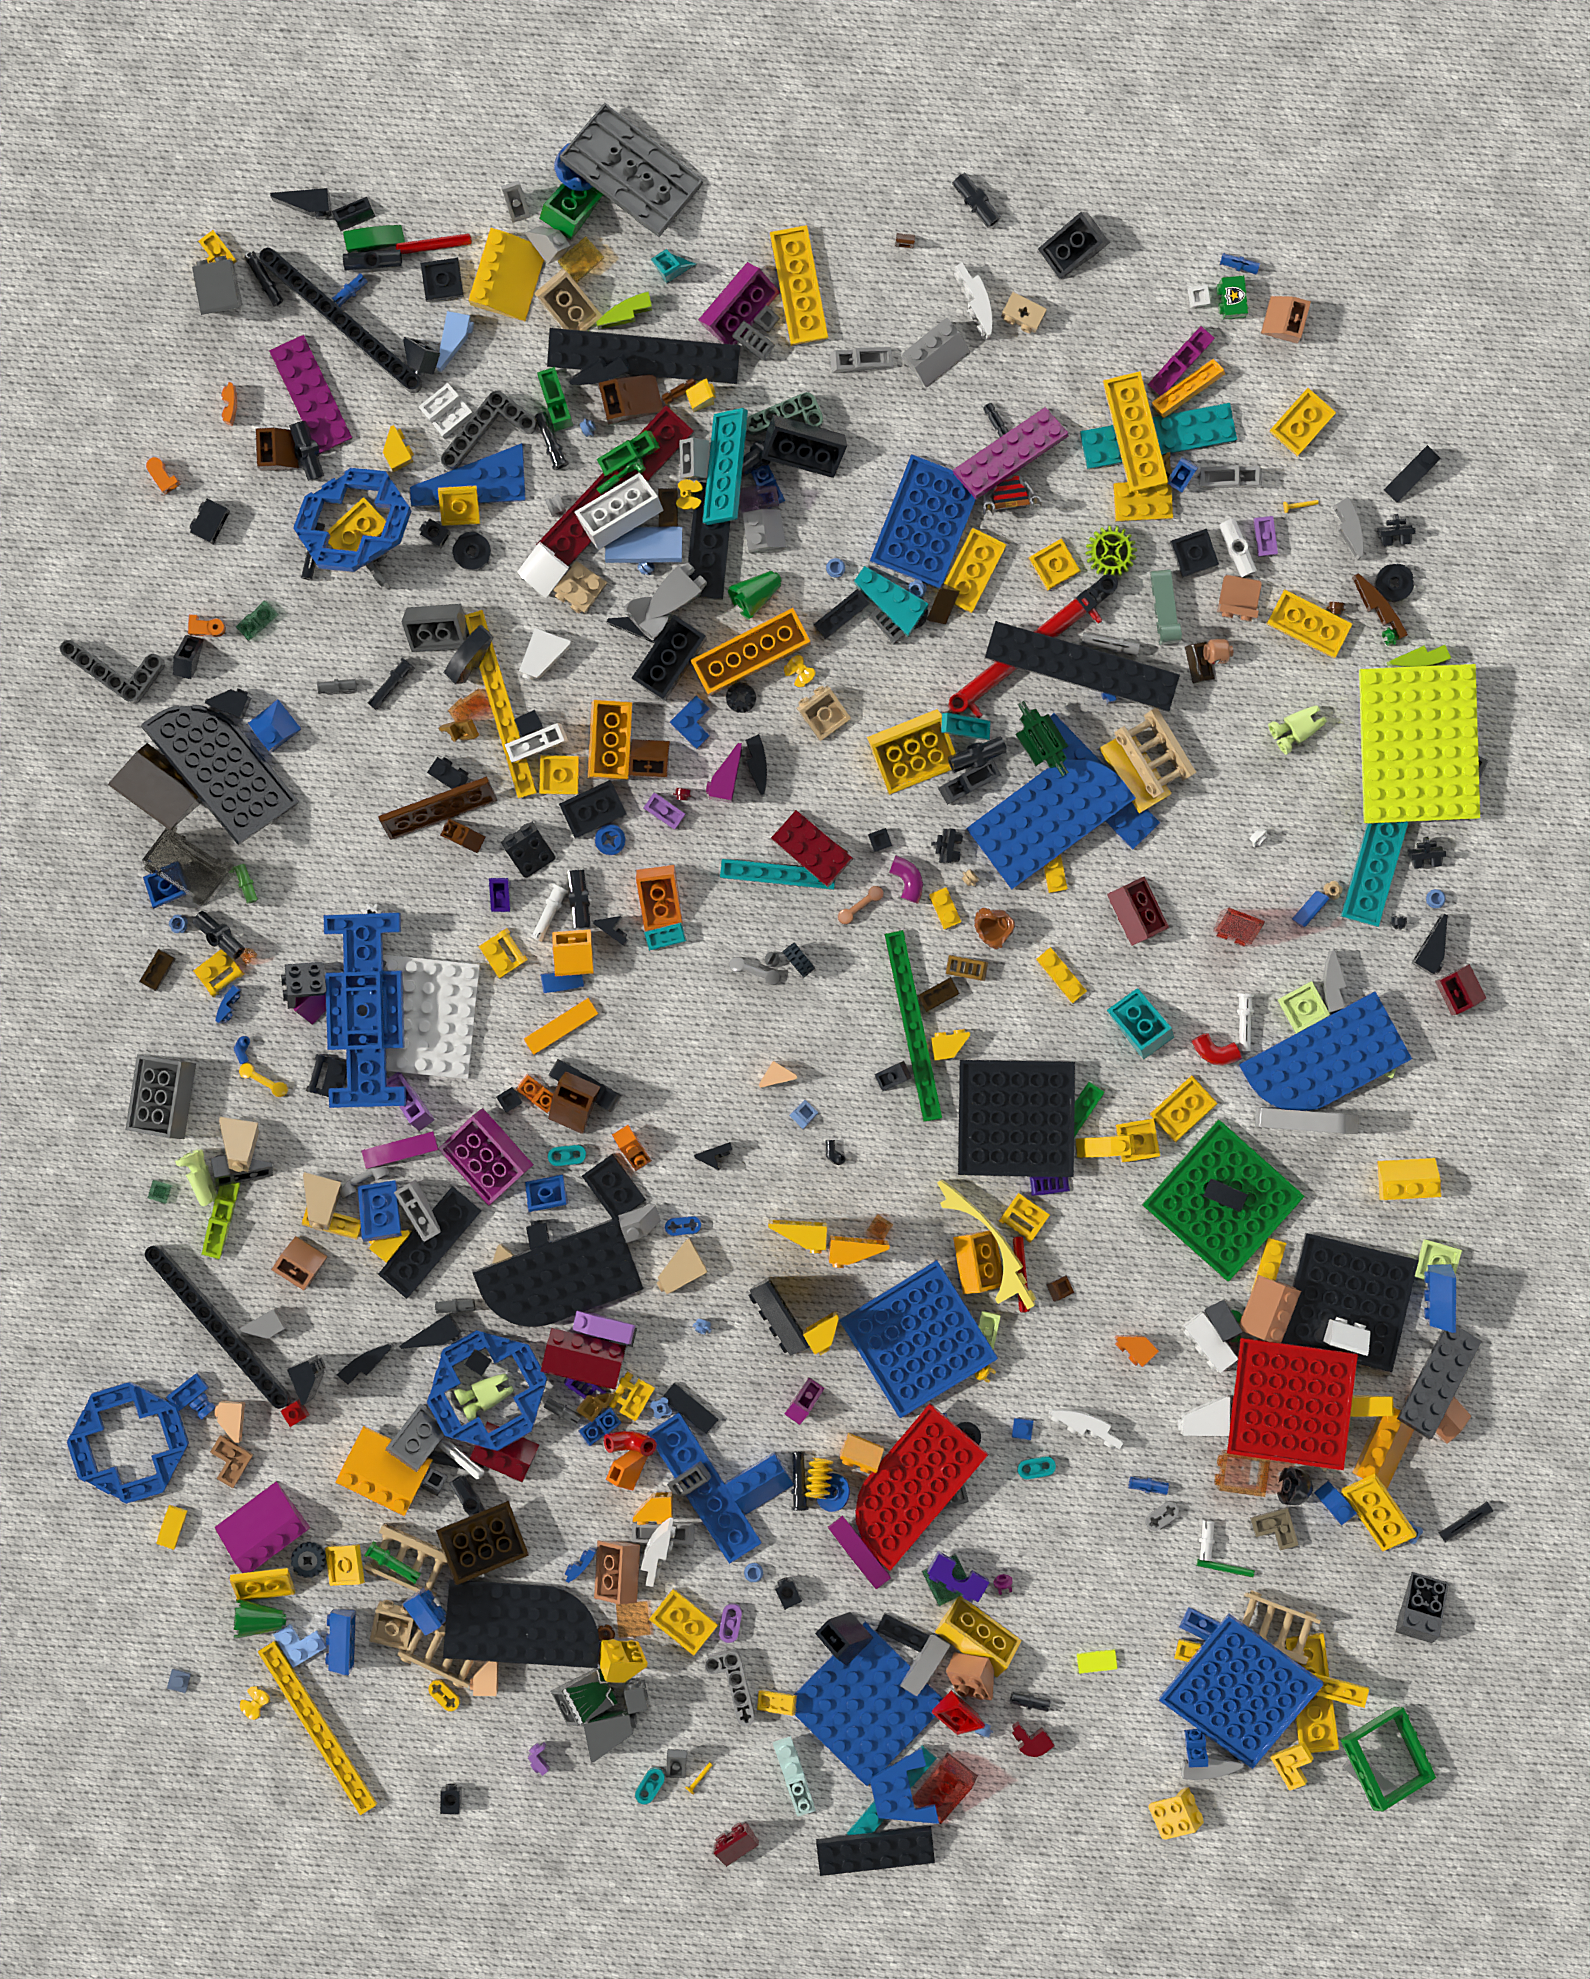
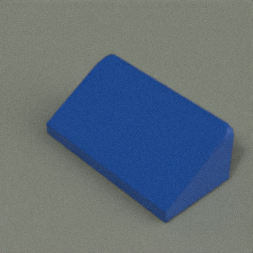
(1310, 909)
(1198, 1624)

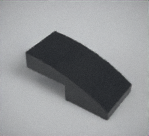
(1225, 1195)

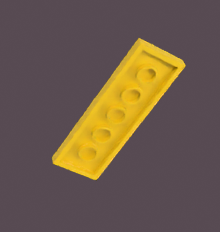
(798, 285)
(1135, 431)
(1317, 1720)

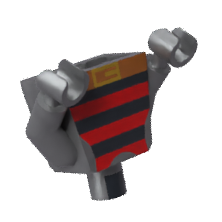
(1011, 495)

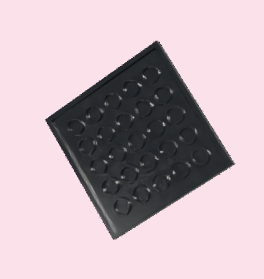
(1016, 1118)
(1352, 1285)

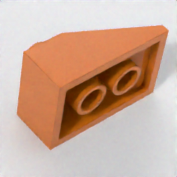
(658, 896)

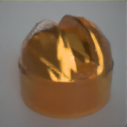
(247, 955)

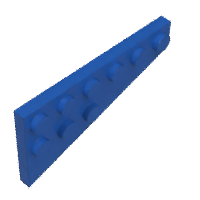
(496, 477)

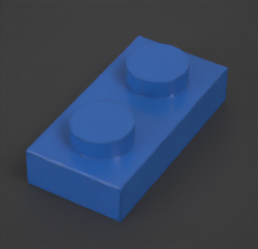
(187, 1391)

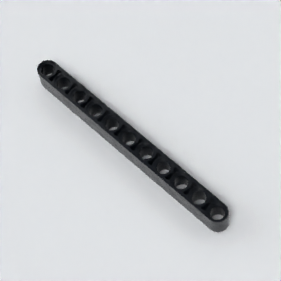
(336, 312)
(208, 1323)

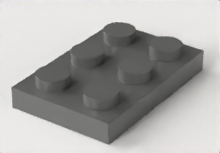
(416, 1438)

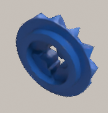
(611, 830)

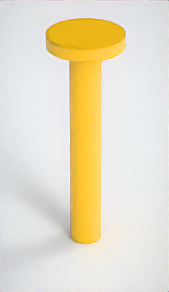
(1297, 505)
(699, 1778)

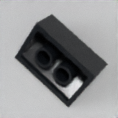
(307, 1377)

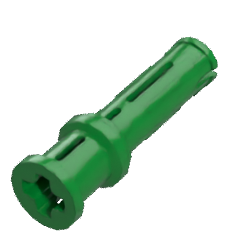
(384, 1558)

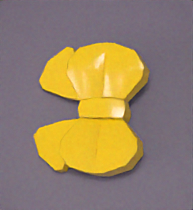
(686, 500)
(796, 664)
(252, 1708)

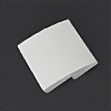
(440, 404)
(542, 570)

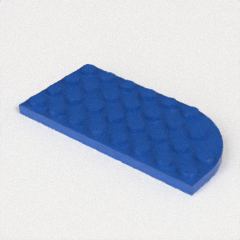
(1048, 817)
(1328, 1058)

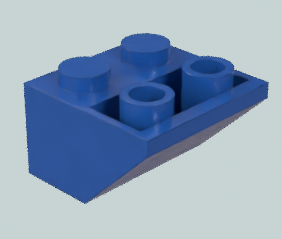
(425, 1611)

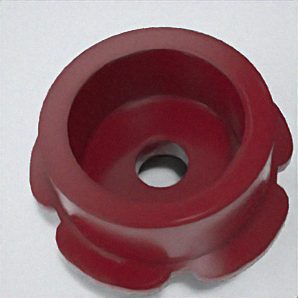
(682, 794)

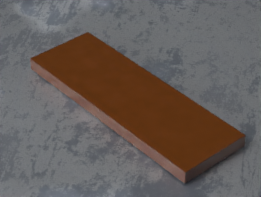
(438, 808)

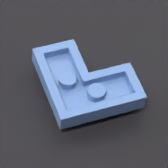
(296, 1649)

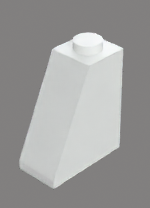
(542, 654)
(1207, 1419)

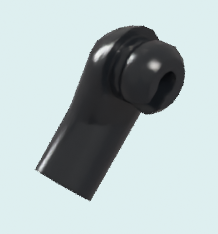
(833, 1155)

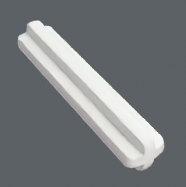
(461, 1458)

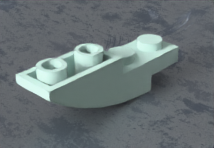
(794, 1776)

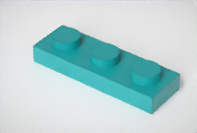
(965, 726)

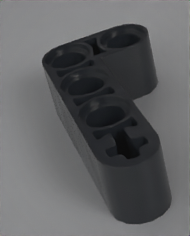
(606, 1097)

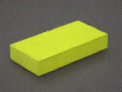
(1096, 1661)

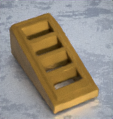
(983, 970)

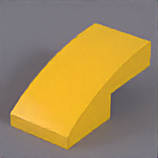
(171, 1527)

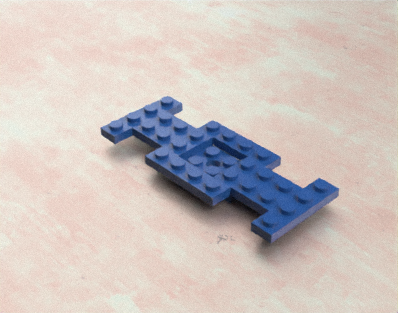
(358, 986)

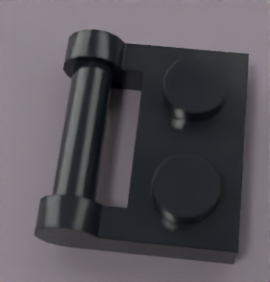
(334, 1076)

